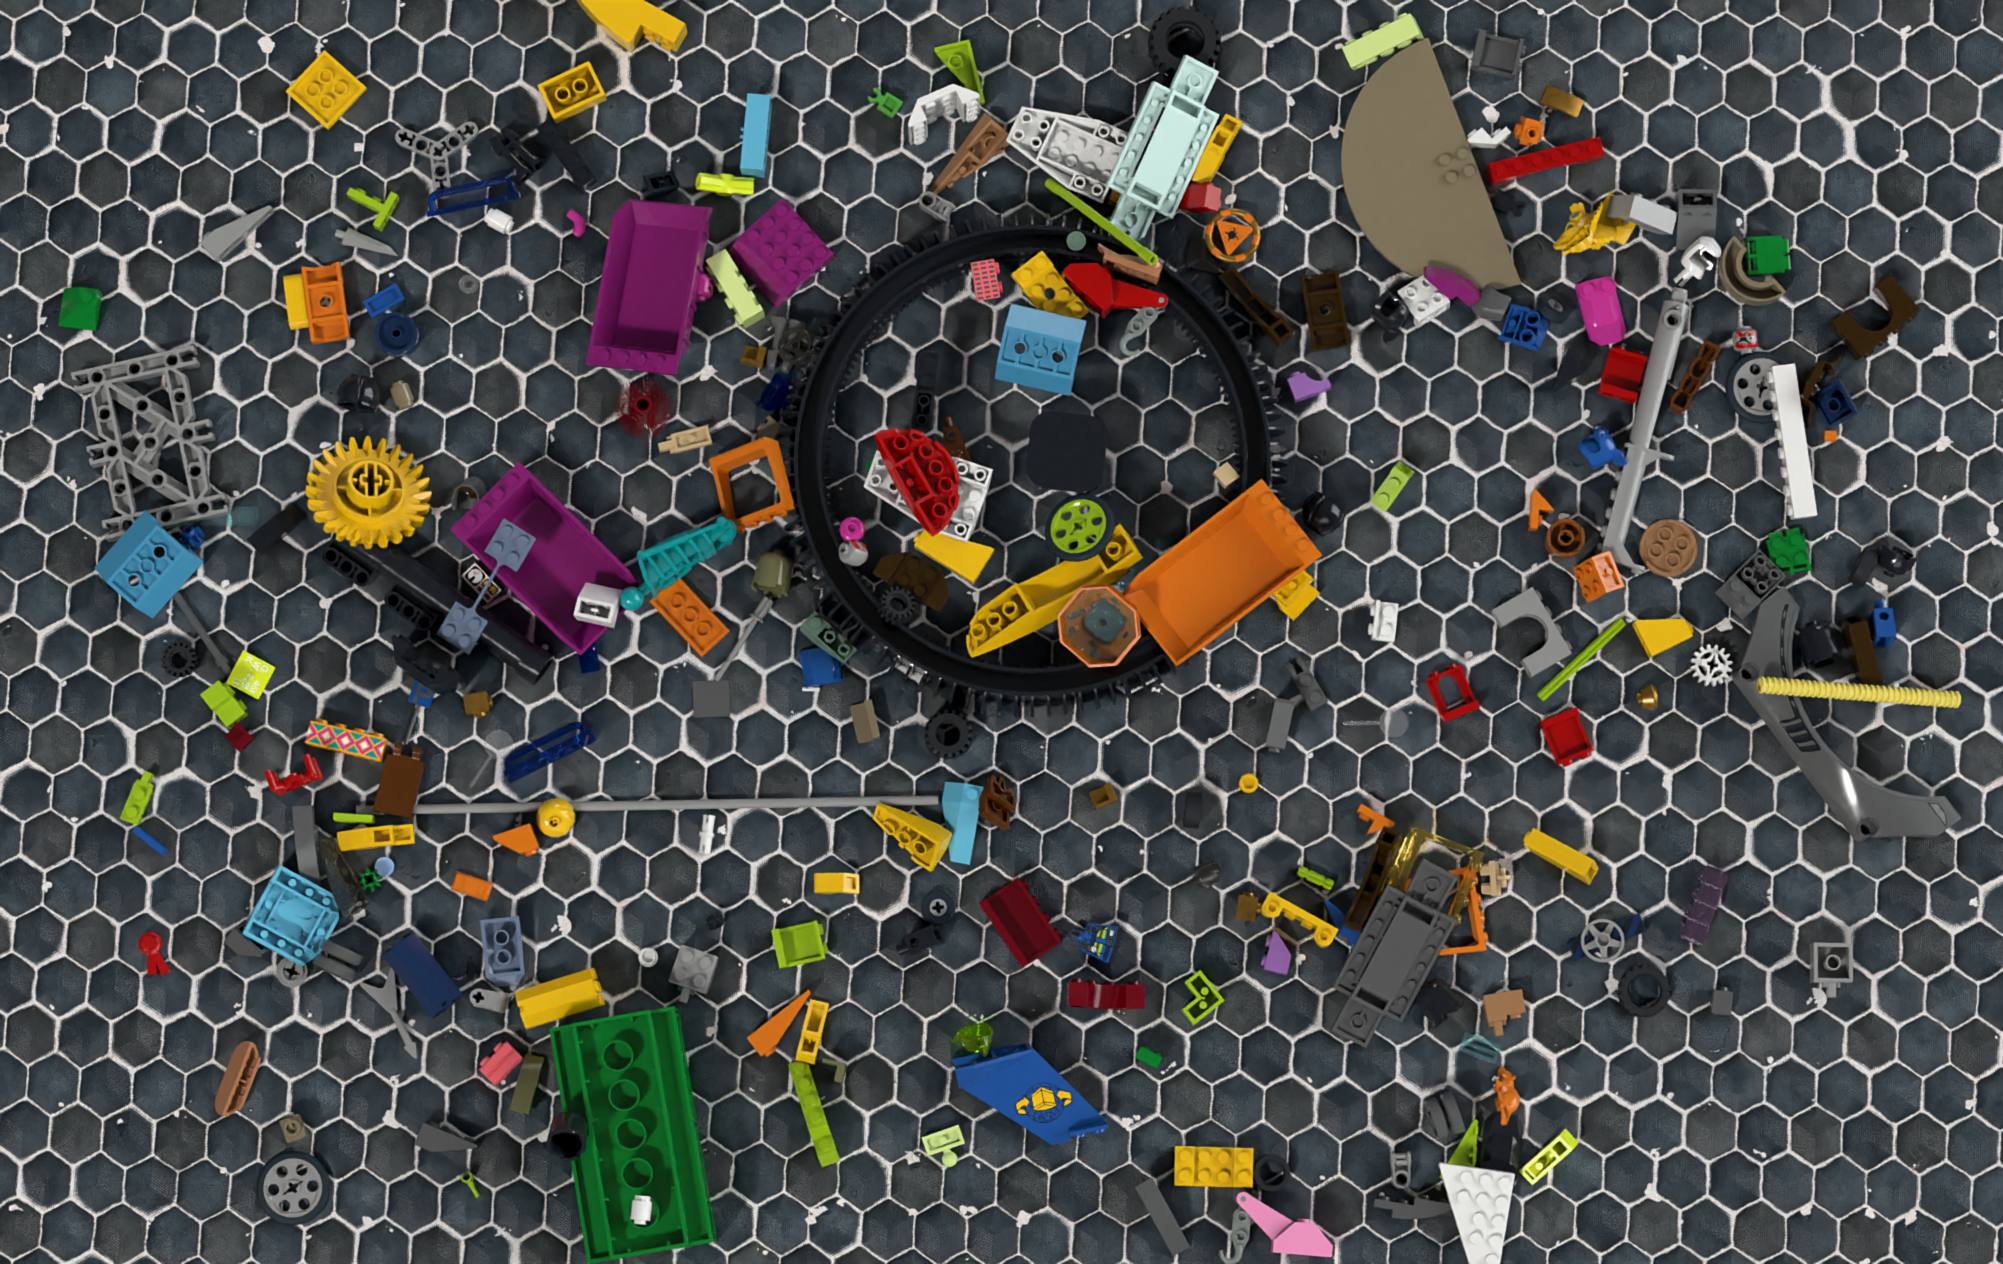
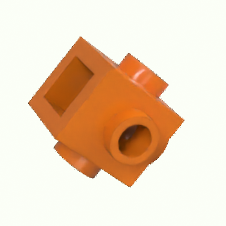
(1528, 131)

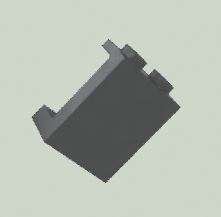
(1497, 55)

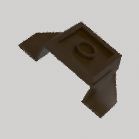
(1809, 389)
(915, 575)

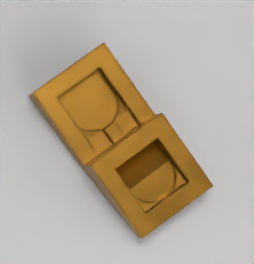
(1562, 101)

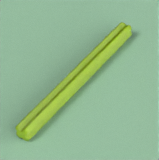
(1581, 659)

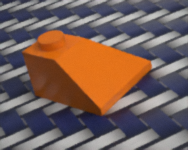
(521, 840)

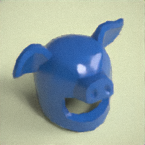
(1600, 449)

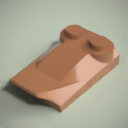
(1131, 265)

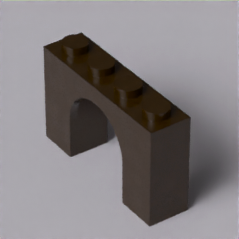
(1862, 341)

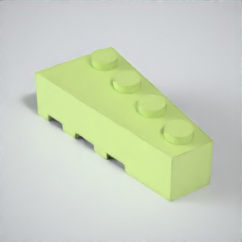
(1382, 41)
(734, 288)

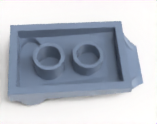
(503, 950)

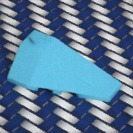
(961, 817)

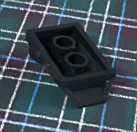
(1501, 1145)

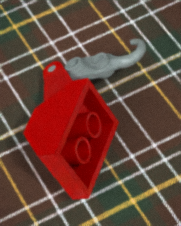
(1103, 293)

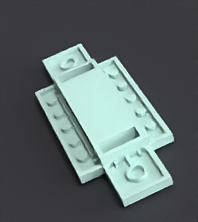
(1171, 151)

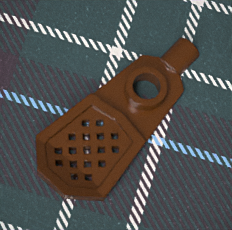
(956, 443)

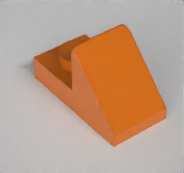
(1537, 505)
(1378, 820)

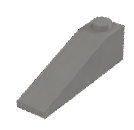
(227, 237)

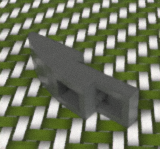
(1420, 1208)

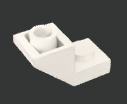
(1483, 140)

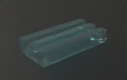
(1464, 1042)

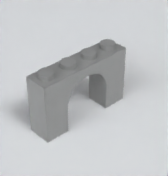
(1530, 605)

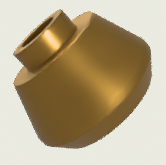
(1647, 697)

